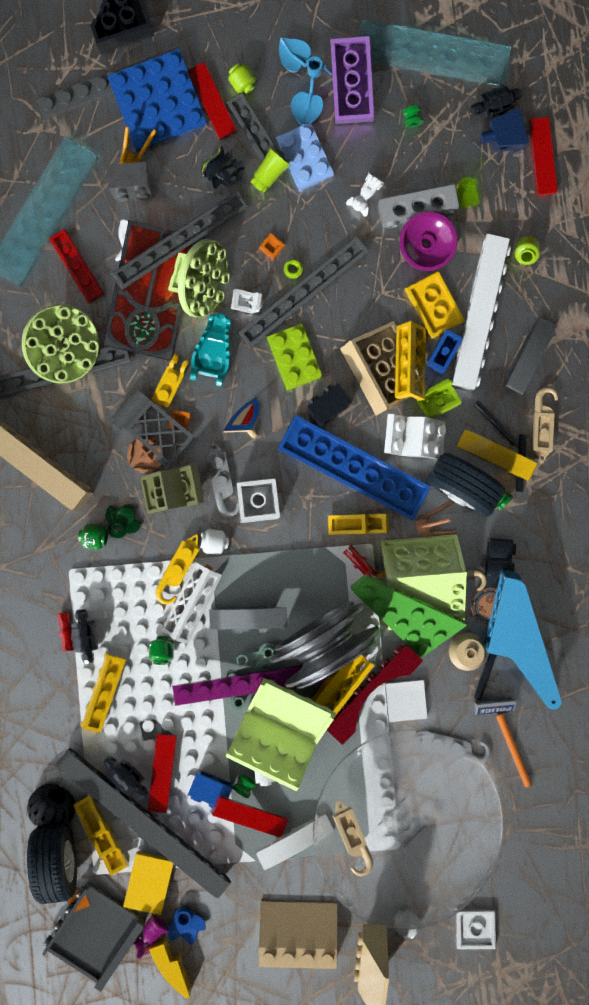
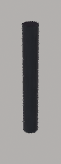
(495, 422)
(522, 451)
(485, 676)

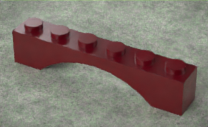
(401, 664)

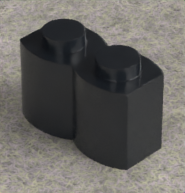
(499, 556)

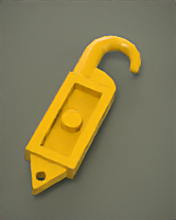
(178, 568)

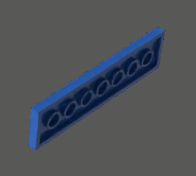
(354, 467)

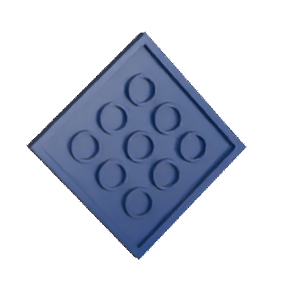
(157, 97)

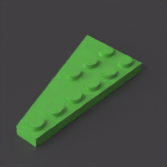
(410, 618)

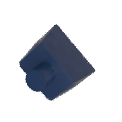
(506, 132)

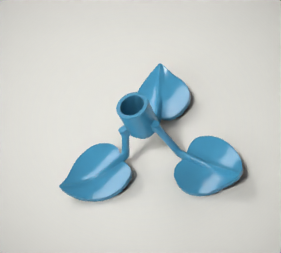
(294, 55)

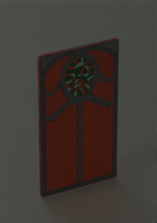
(145, 313)

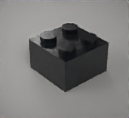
(328, 405)

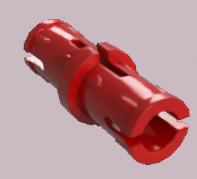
(359, 561)
(65, 631)

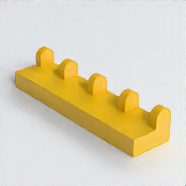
(103, 692)

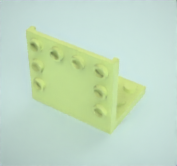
(428, 570)
(279, 733)

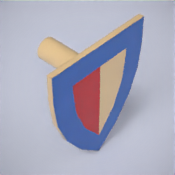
(245, 419)

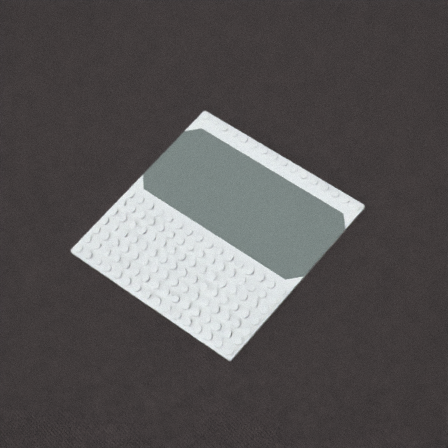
(130, 617)

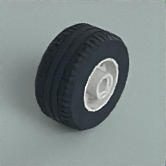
(466, 484)
(52, 864)

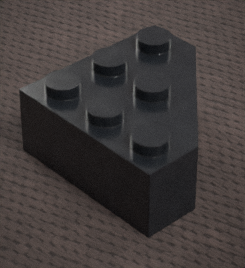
(120, 24)

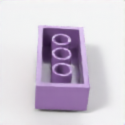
(352, 80)

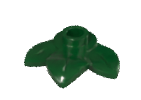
(123, 518)

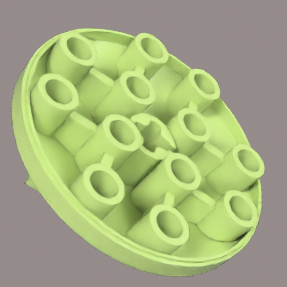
(198, 276)
(60, 343)

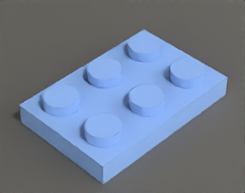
(305, 155)

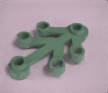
(263, 659)

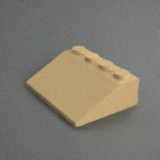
(374, 366)
(298, 934)
(372, 964)

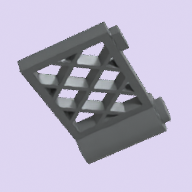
(133, 410)

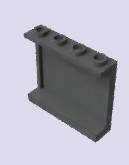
(95, 936)

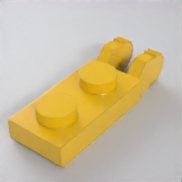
(170, 383)

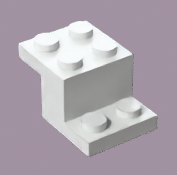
(414, 436)

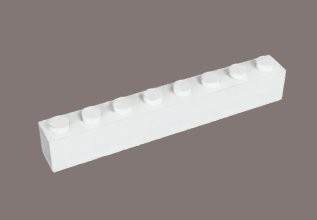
(480, 312)

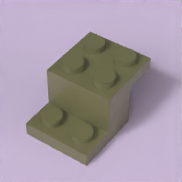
(172, 489)

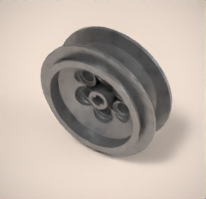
(325, 645)

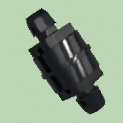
(496, 101)
(84, 636)
(125, 777)

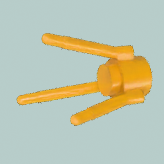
(129, 156)

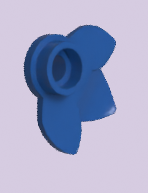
(186, 927)

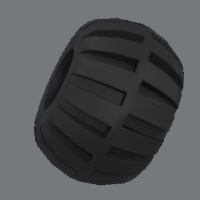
(50, 806)

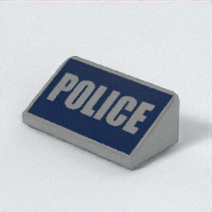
(494, 706)

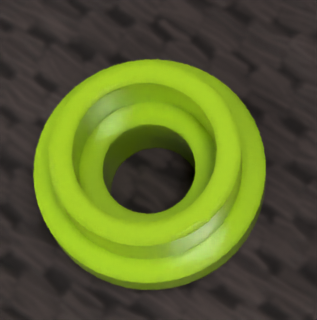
(291, 263)

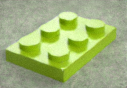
(294, 357)

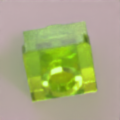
(467, 193)

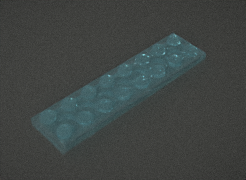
(436, 53)
(44, 209)

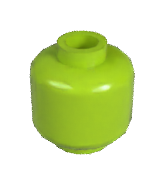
(242, 78)
(527, 250)

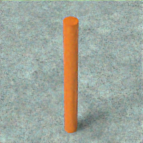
(514, 750)

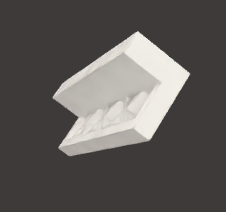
(193, 605)

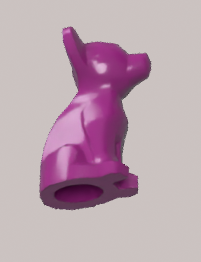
(152, 931)

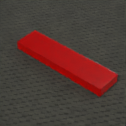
(211, 101)
(543, 156)
(76, 266)
(162, 773)
(249, 816)

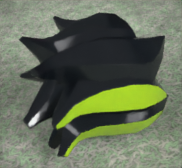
(222, 169)

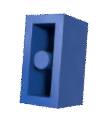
(444, 352)
(208, 788)

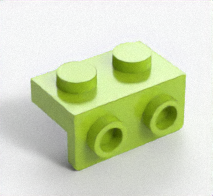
(439, 399)

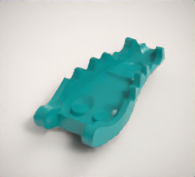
(212, 352)

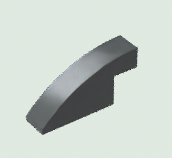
(248, 618)

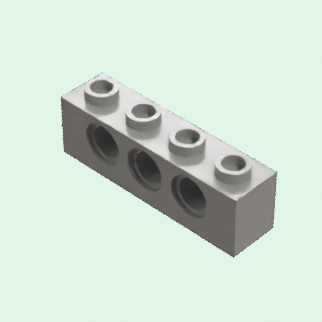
(445, 195)

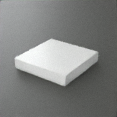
(406, 700)
(476, 928)

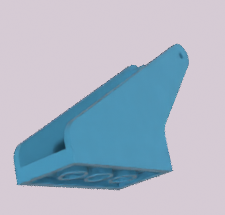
(516, 635)

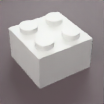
(258, 500)

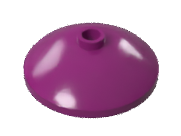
(441, 239)

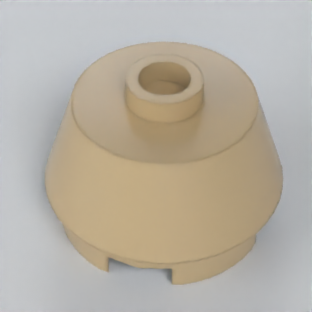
(467, 651)

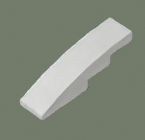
(286, 845)

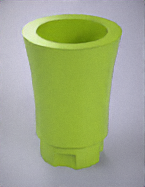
(269, 170)

